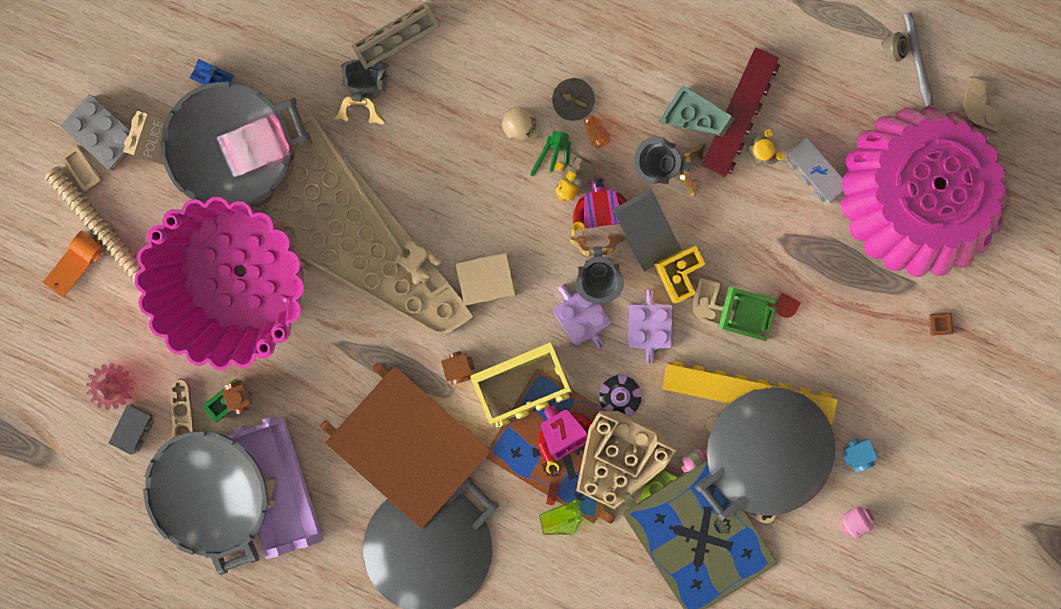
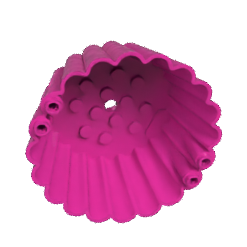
(895, 195)
(195, 288)

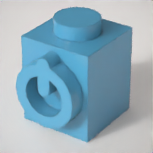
(859, 454)

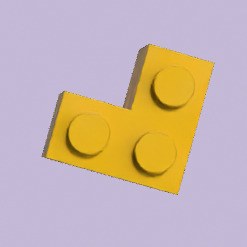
(674, 272)

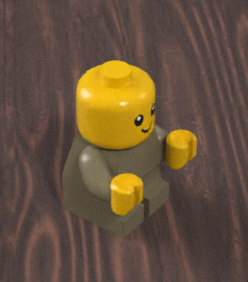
(764, 150)
(575, 175)

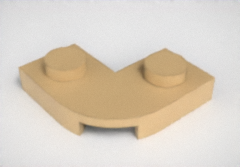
(975, 107)
(704, 303)

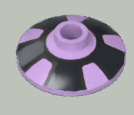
(622, 384)

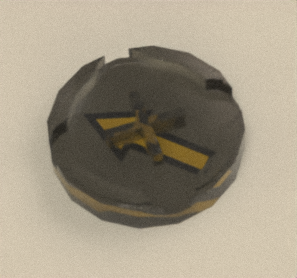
(573, 99)

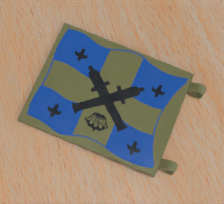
(691, 546)

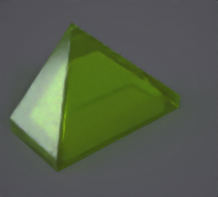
(562, 520)

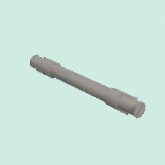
(911, 31)

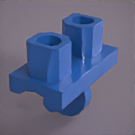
(206, 73)

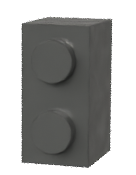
(131, 429)

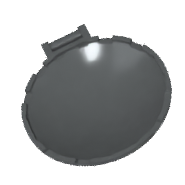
(192, 147)
(768, 453)
(207, 497)
(432, 564)

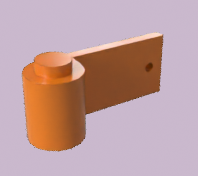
(73, 264)

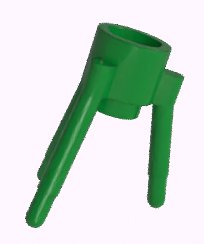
(558, 142)

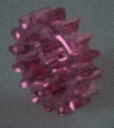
(100, 385)

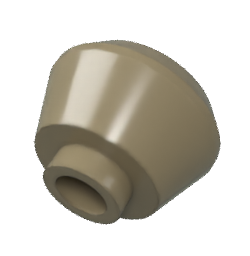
(895, 47)

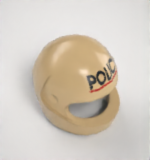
(521, 124)

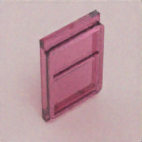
(254, 145)

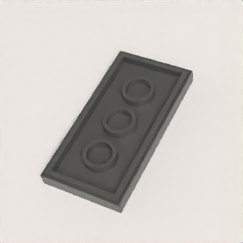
(646, 229)

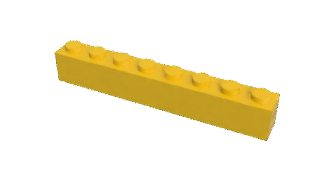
(726, 389)

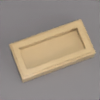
(81, 168)

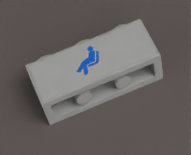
(815, 170)

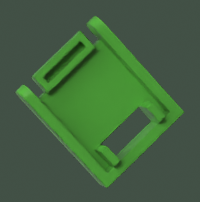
(750, 313)

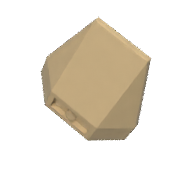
(620, 457)

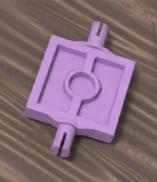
(580, 318)
(650, 326)

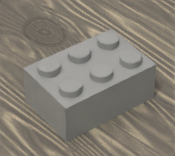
(98, 131)

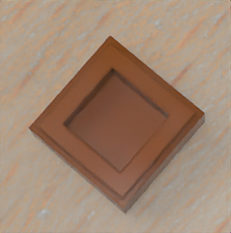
(941, 324)

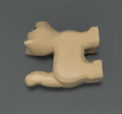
(415, 259)

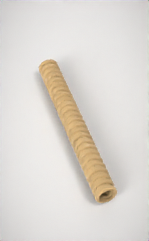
(93, 220)

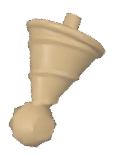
(270, 483)

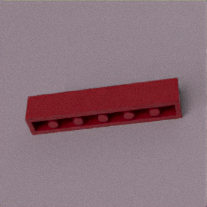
(742, 107)

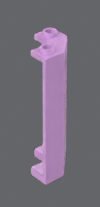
(292, 519)

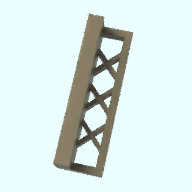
(395, 35)

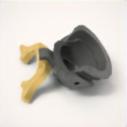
(364, 87)
(659, 161)
(599, 278)

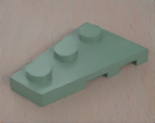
(696, 113)

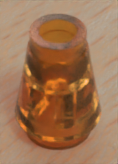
(596, 132)

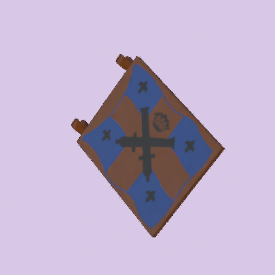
(518, 452)

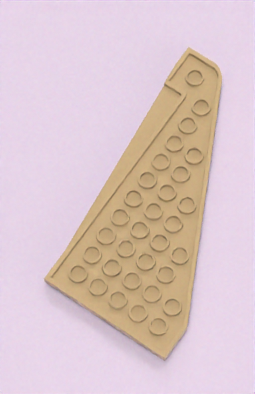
(353, 234)

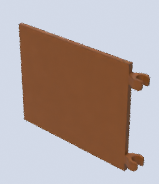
(406, 446)

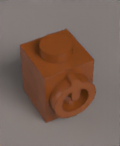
(457, 367)
(237, 397)

